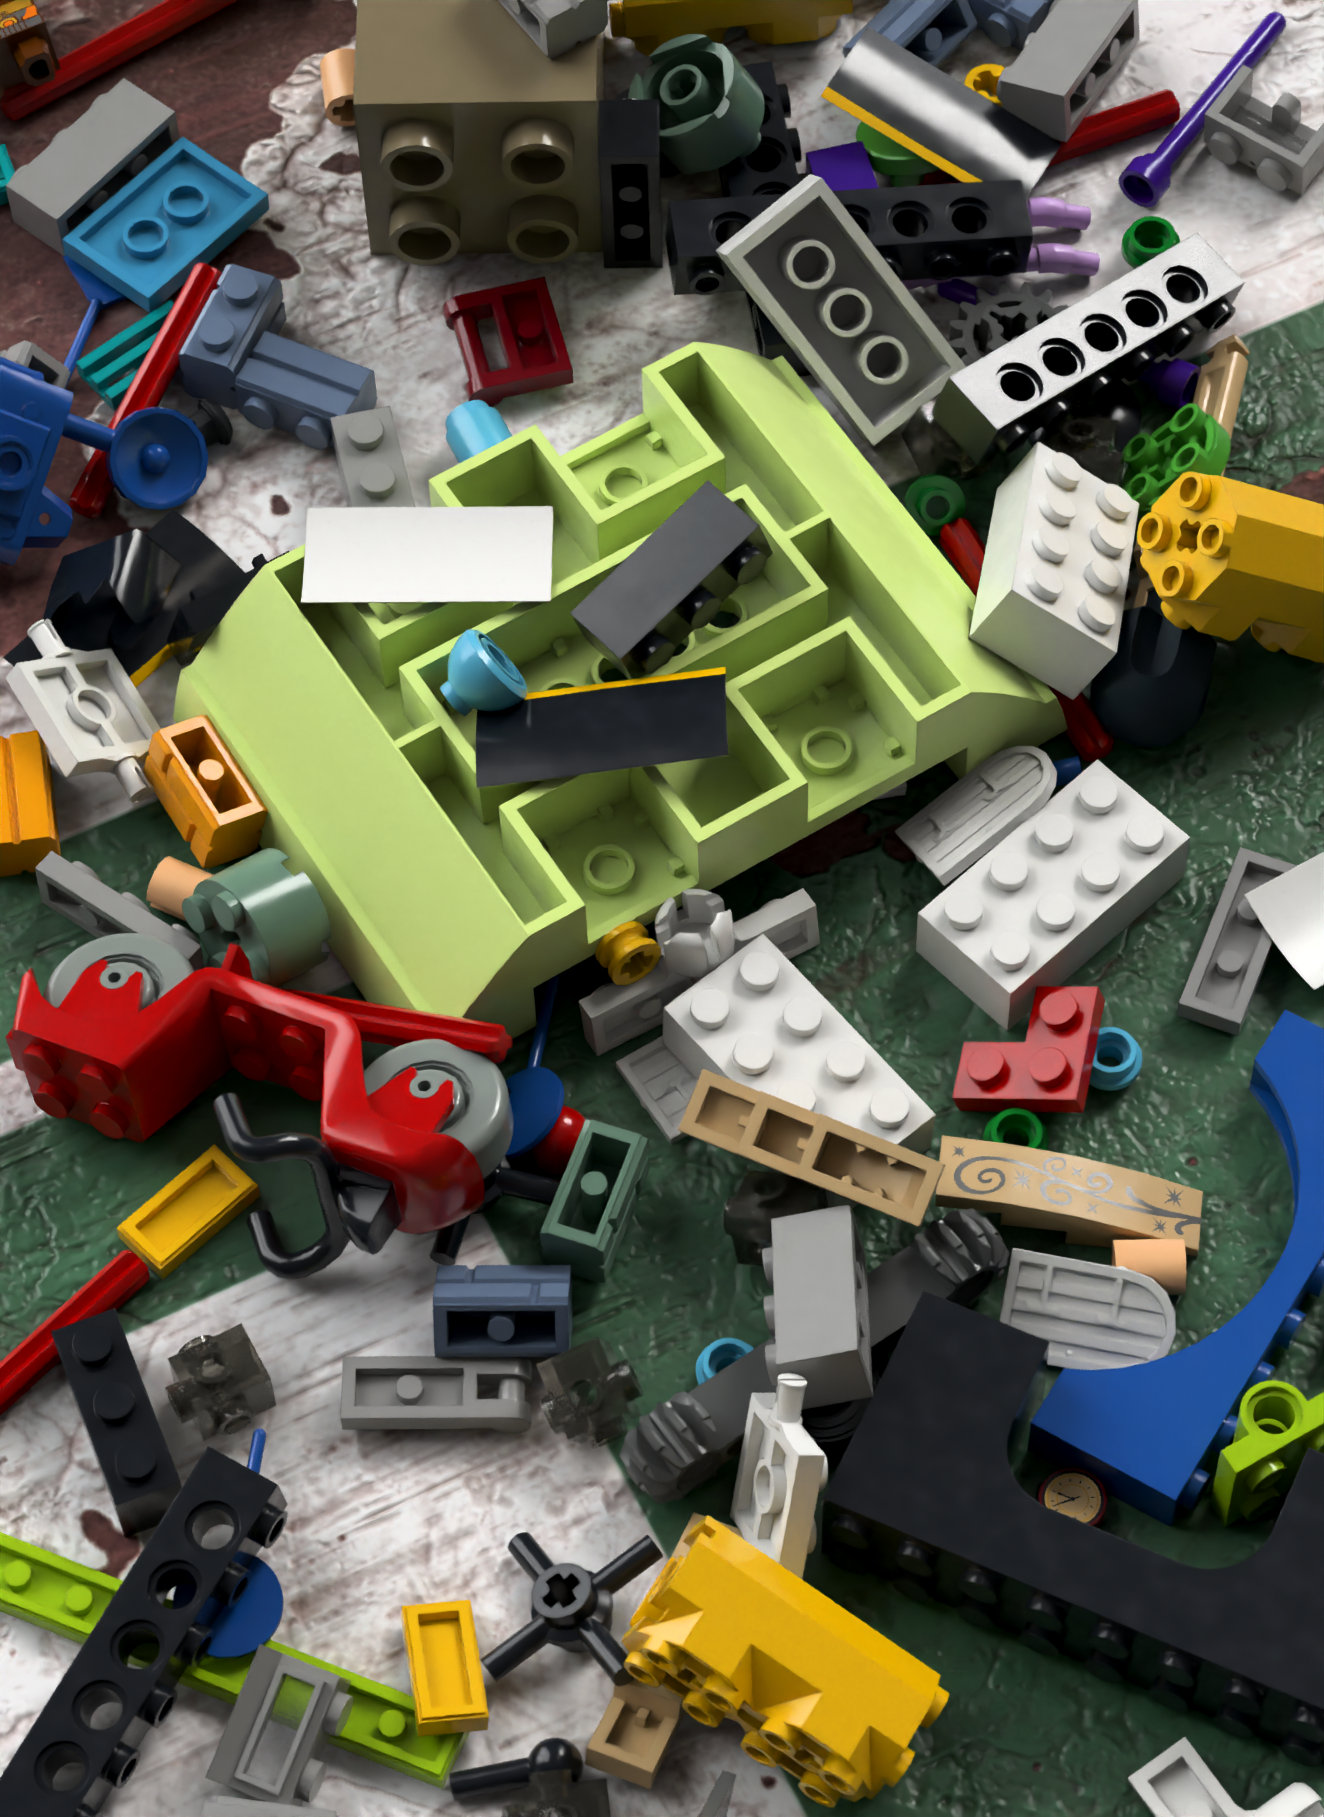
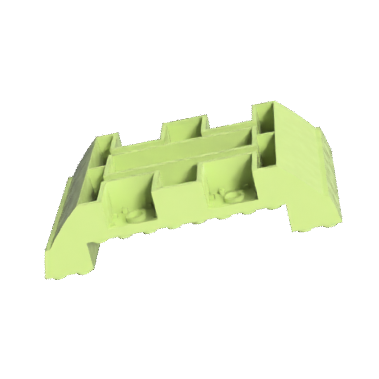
(836, 691)

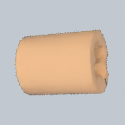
(338, 85)
(172, 884)
(1156, 1258)

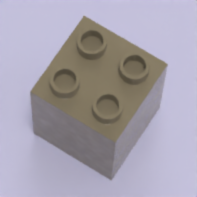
(475, 134)

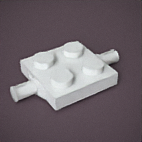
(86, 710)
(779, 1477)

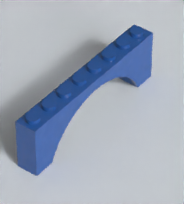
(1161, 1421)

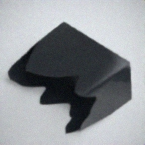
(137, 572)

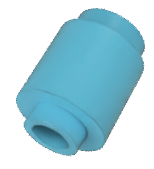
(474, 429)

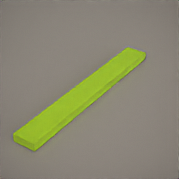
(73, 1597)

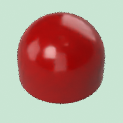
(556, 1148)

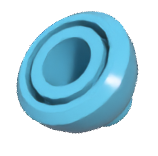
(481, 676)

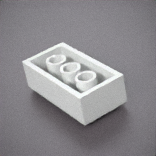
(841, 309)
(1055, 570)
(1052, 894)
(780, 1036)

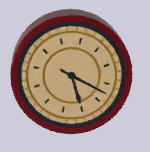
(1075, 1495)

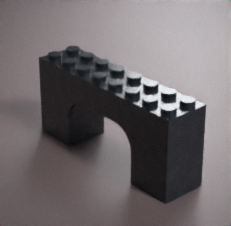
(944, 1520)

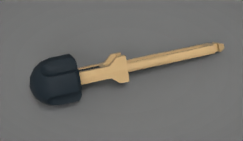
(1162, 672)

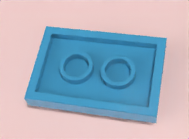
(165, 224)

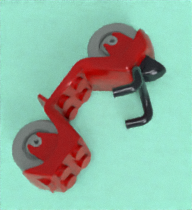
(141, 1035)

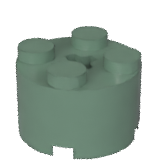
(705, 103)
(265, 912)

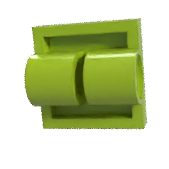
(1266, 1450)

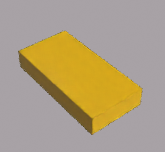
(188, 1211)
(444, 1668)

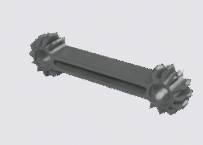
(703, 1429)

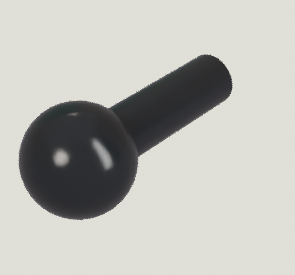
(513, 1774)

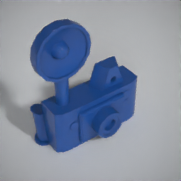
(150, 458)

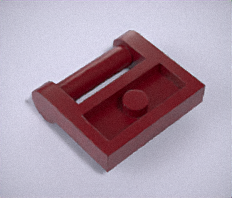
(527, 335)

